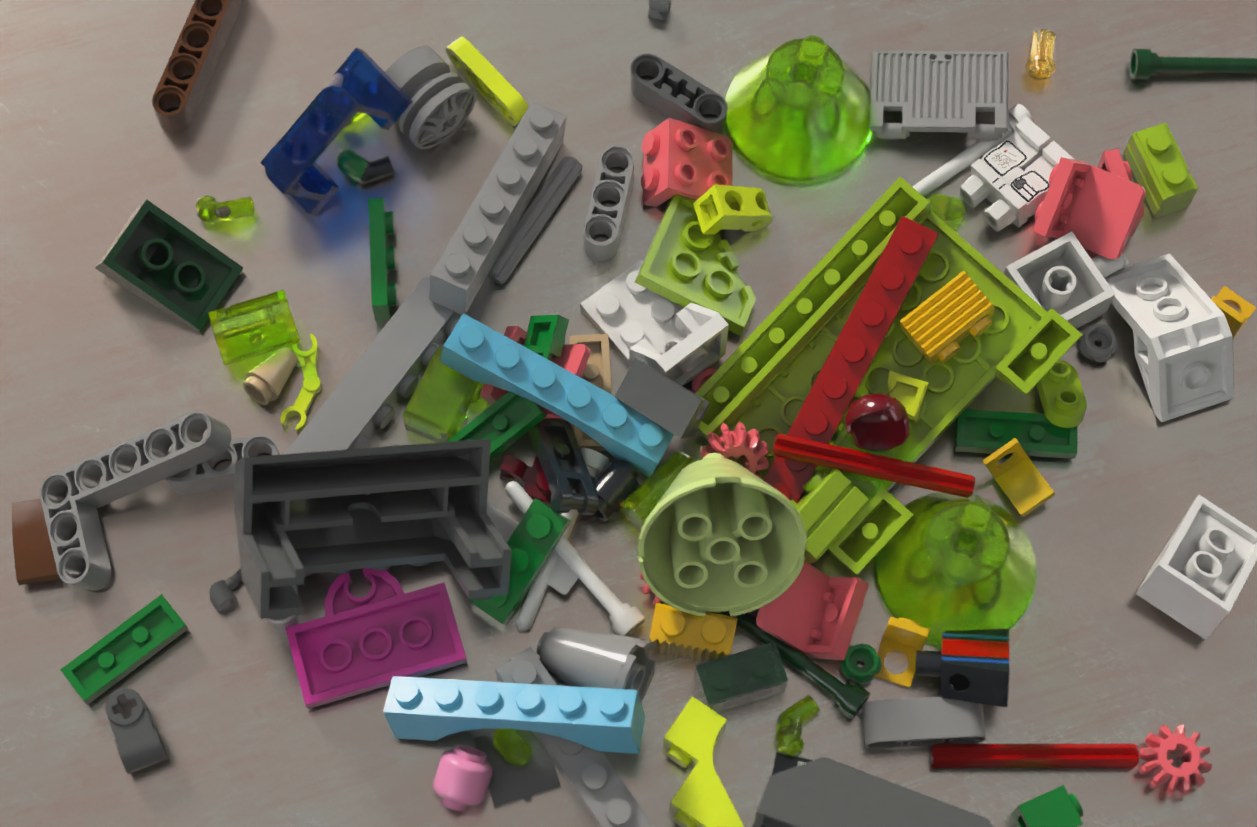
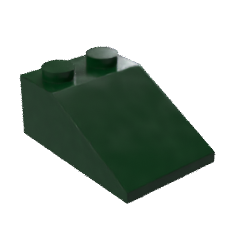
(169, 266)

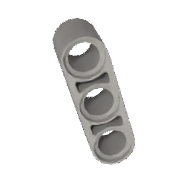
(608, 219)
(922, 722)

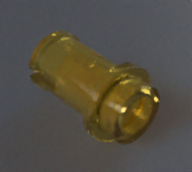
(1041, 61)

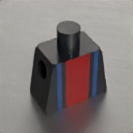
(971, 666)

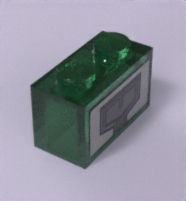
(741, 678)

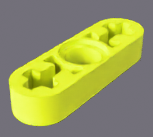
(487, 80)

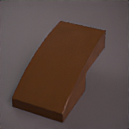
(32, 544)

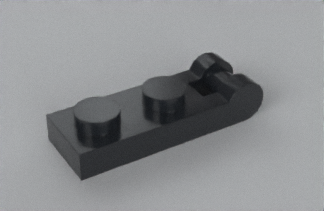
(564, 467)

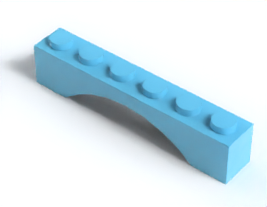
(503, 363)
(586, 715)

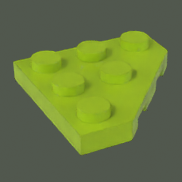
(695, 267)

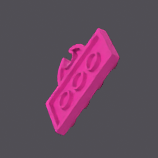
(373, 638)

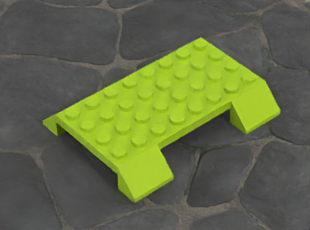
(783, 356)

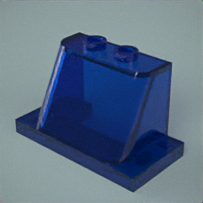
(353, 88)

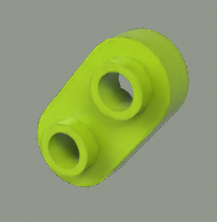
(1062, 396)

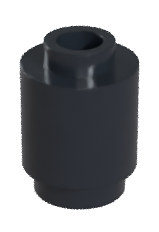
(613, 487)

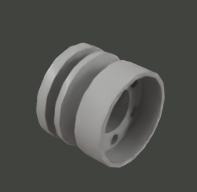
(438, 97)

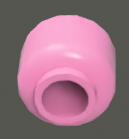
(462, 777)

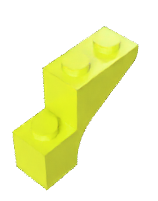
(702, 796)

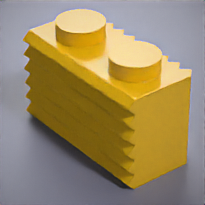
(948, 319)
(691, 635)

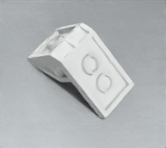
(658, 331)
(1178, 336)

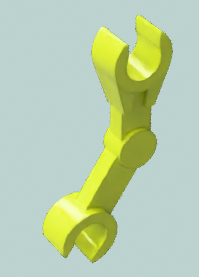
(311, 385)

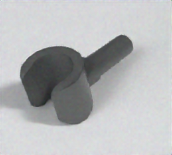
(659, 9)
(221, 593)

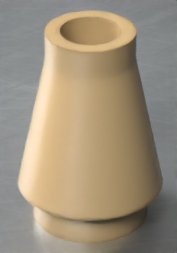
(270, 376)

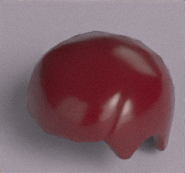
(877, 422)

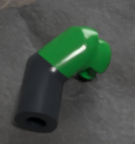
(362, 170)

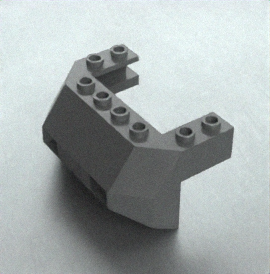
(366, 512)
(841, 796)

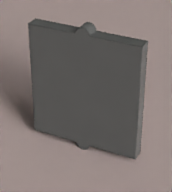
(522, 782)

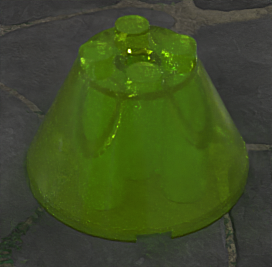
(799, 112)
(957, 566)

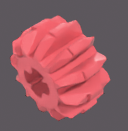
(739, 444)
(1175, 742)

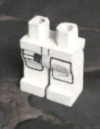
(1013, 176)

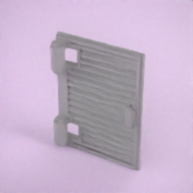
(940, 92)

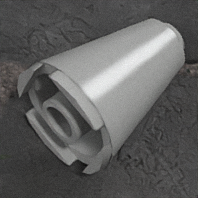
(597, 659)

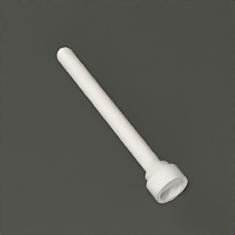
(970, 154)
(595, 463)
(623, 616)

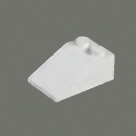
(1201, 568)

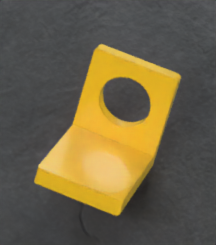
(1234, 318)
(1019, 478)
(906, 638)

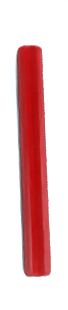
(874, 465)
(1034, 755)

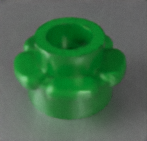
(868, 656)

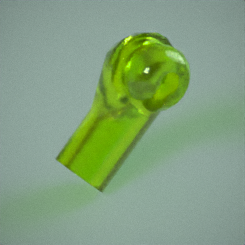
(947, 207)
(512, 746)

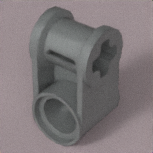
(135, 736)

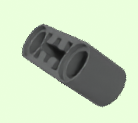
(676, 94)

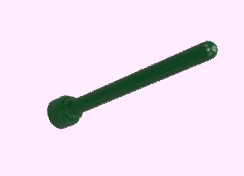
(1145, 63)
(847, 696)

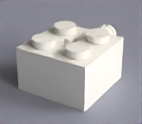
(1067, 279)

